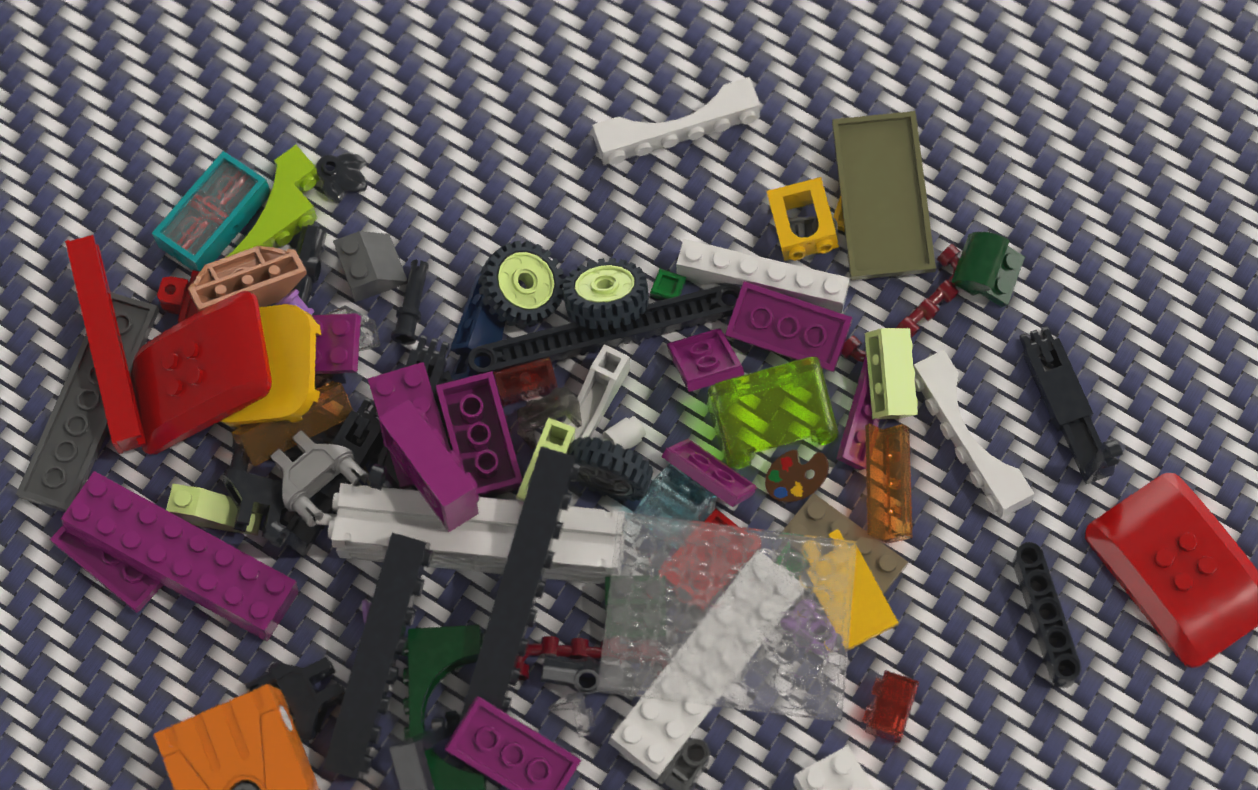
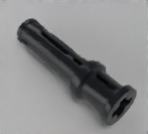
(408, 314)

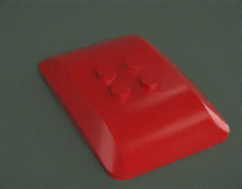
(201, 371)
(1179, 568)

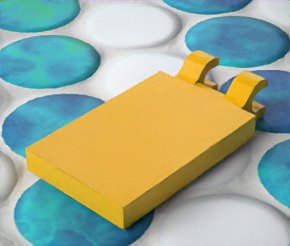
(869, 608)

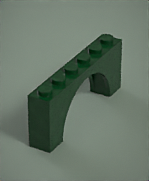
(431, 657)

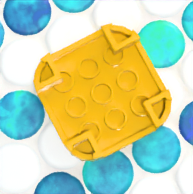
(291, 356)

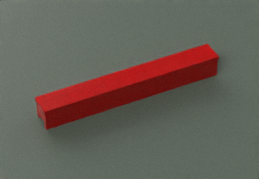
(105, 344)

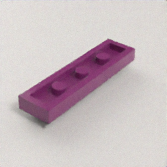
(853, 443)

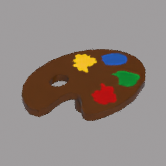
(788, 480)

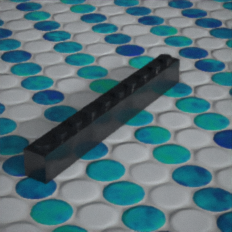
(523, 579)

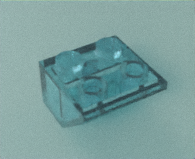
(677, 497)

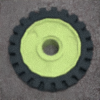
(605, 293)
(505, 294)

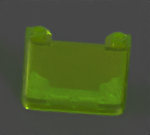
(771, 410)

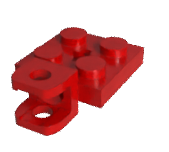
(175, 296)

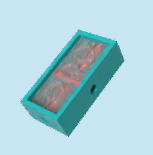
(212, 212)

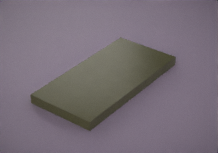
(883, 195)

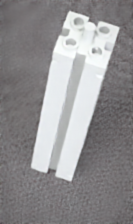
(479, 545)

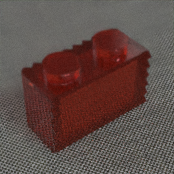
(526, 381)
(891, 707)

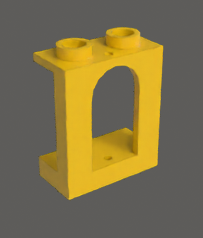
(796, 196)

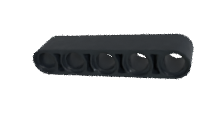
(1045, 628)

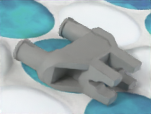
(312, 472)

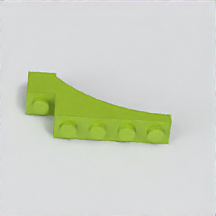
(286, 206)

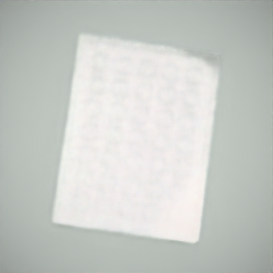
(728, 616)

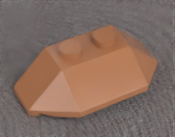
(260, 270)

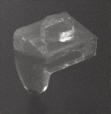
(583, 716)

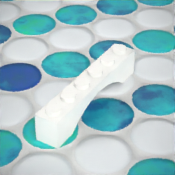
(625, 138)
(715, 264)
(600, 388)
(1002, 484)

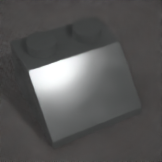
(369, 263)

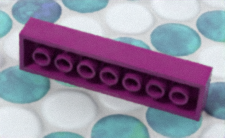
(180, 556)

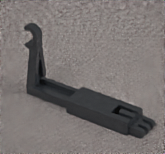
(1069, 406)
(383, 473)
(298, 534)
(410, 757)

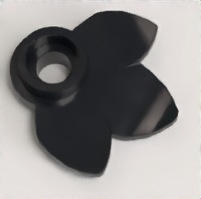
(344, 177)

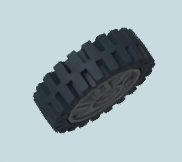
(611, 469)

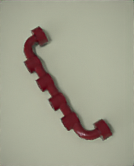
(927, 309)
(550, 646)

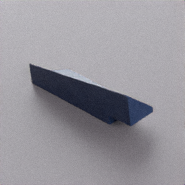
(475, 329)

